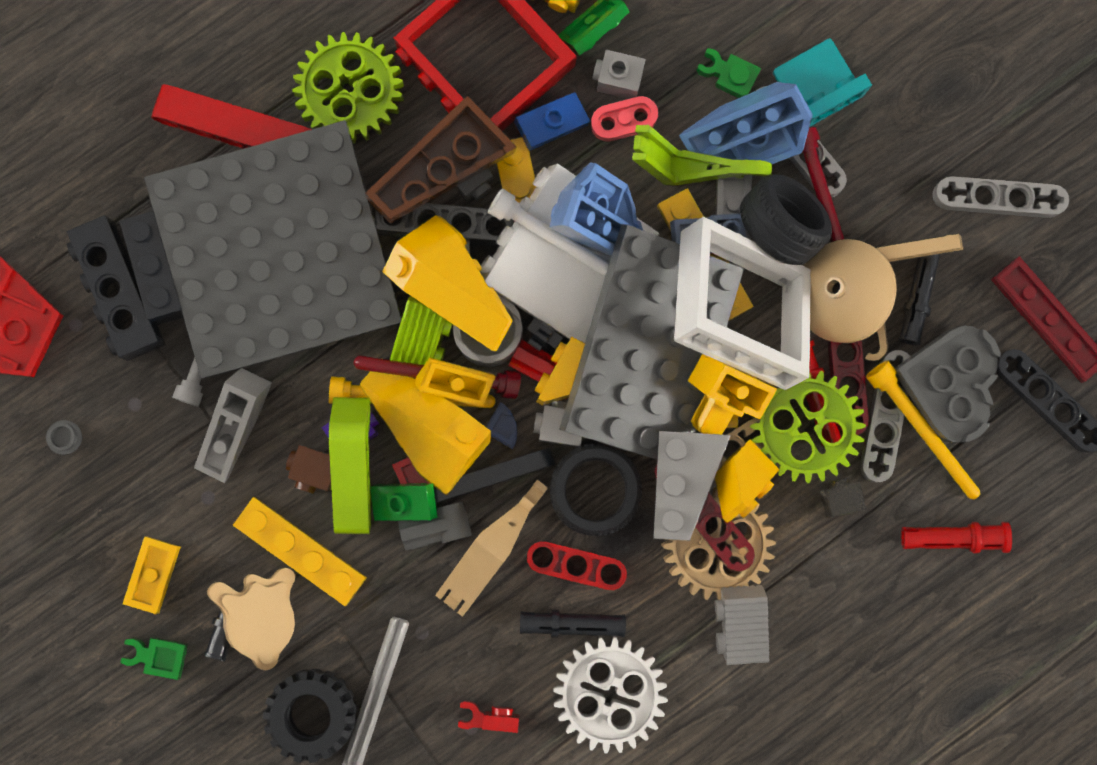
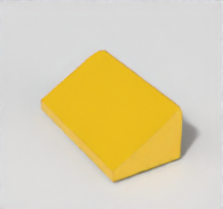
(454, 382)

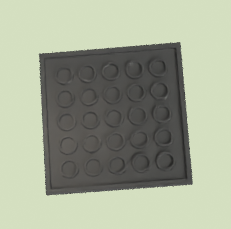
(273, 249)

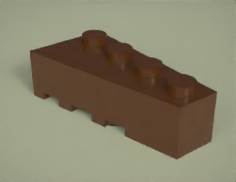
(444, 158)

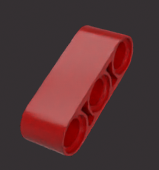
(590, 576)

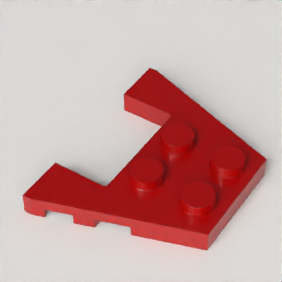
(25, 324)

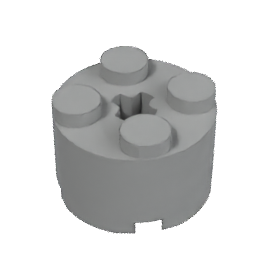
(483, 356)

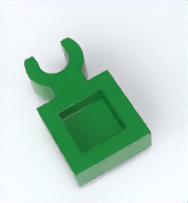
(734, 76)
(161, 658)

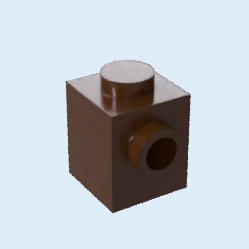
(309, 469)

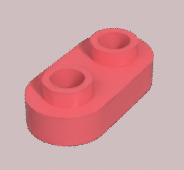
(623, 118)

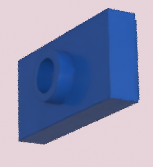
(552, 121)

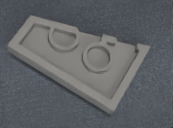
(683, 480)

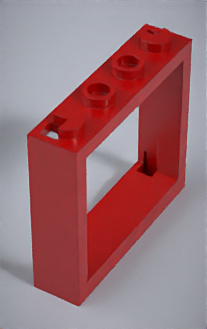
(527, 18)

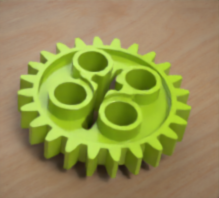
(330, 63)
(835, 410)

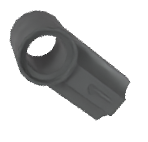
(449, 526)

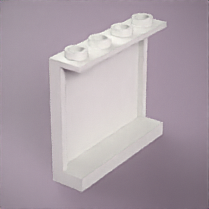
(539, 274)

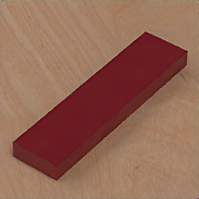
(1048, 318)

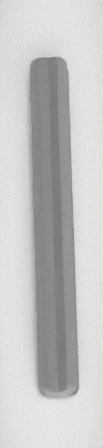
(376, 691)

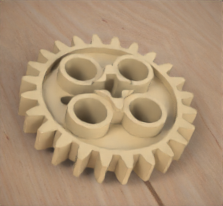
(699, 574)

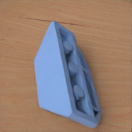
(758, 126)
(594, 209)

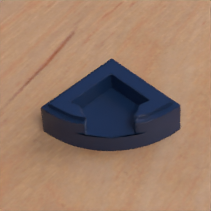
(503, 426)

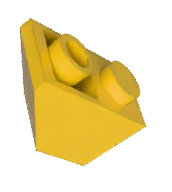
(560, 382)
(743, 479)

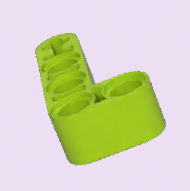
(350, 465)

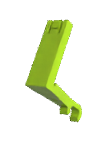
(686, 167)

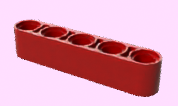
(218, 119)

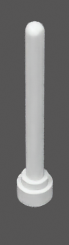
(507, 207)

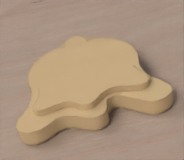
(259, 617)

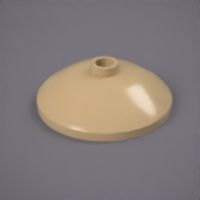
(864, 293)

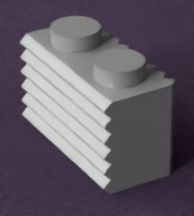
(744, 625)

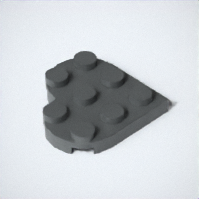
(952, 381)

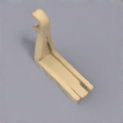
(913, 250)
(488, 553)

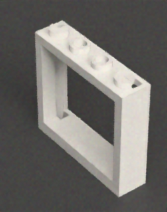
(723, 344)

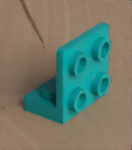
(823, 80)

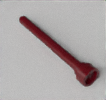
(819, 181)
(505, 383)

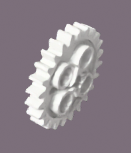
(598, 724)

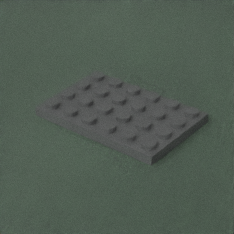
(631, 367)

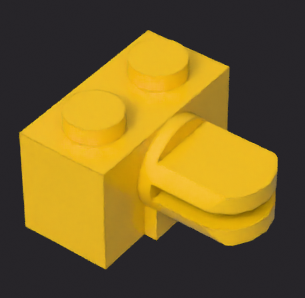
(726, 393)

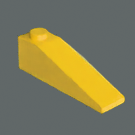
(443, 276)
(428, 427)

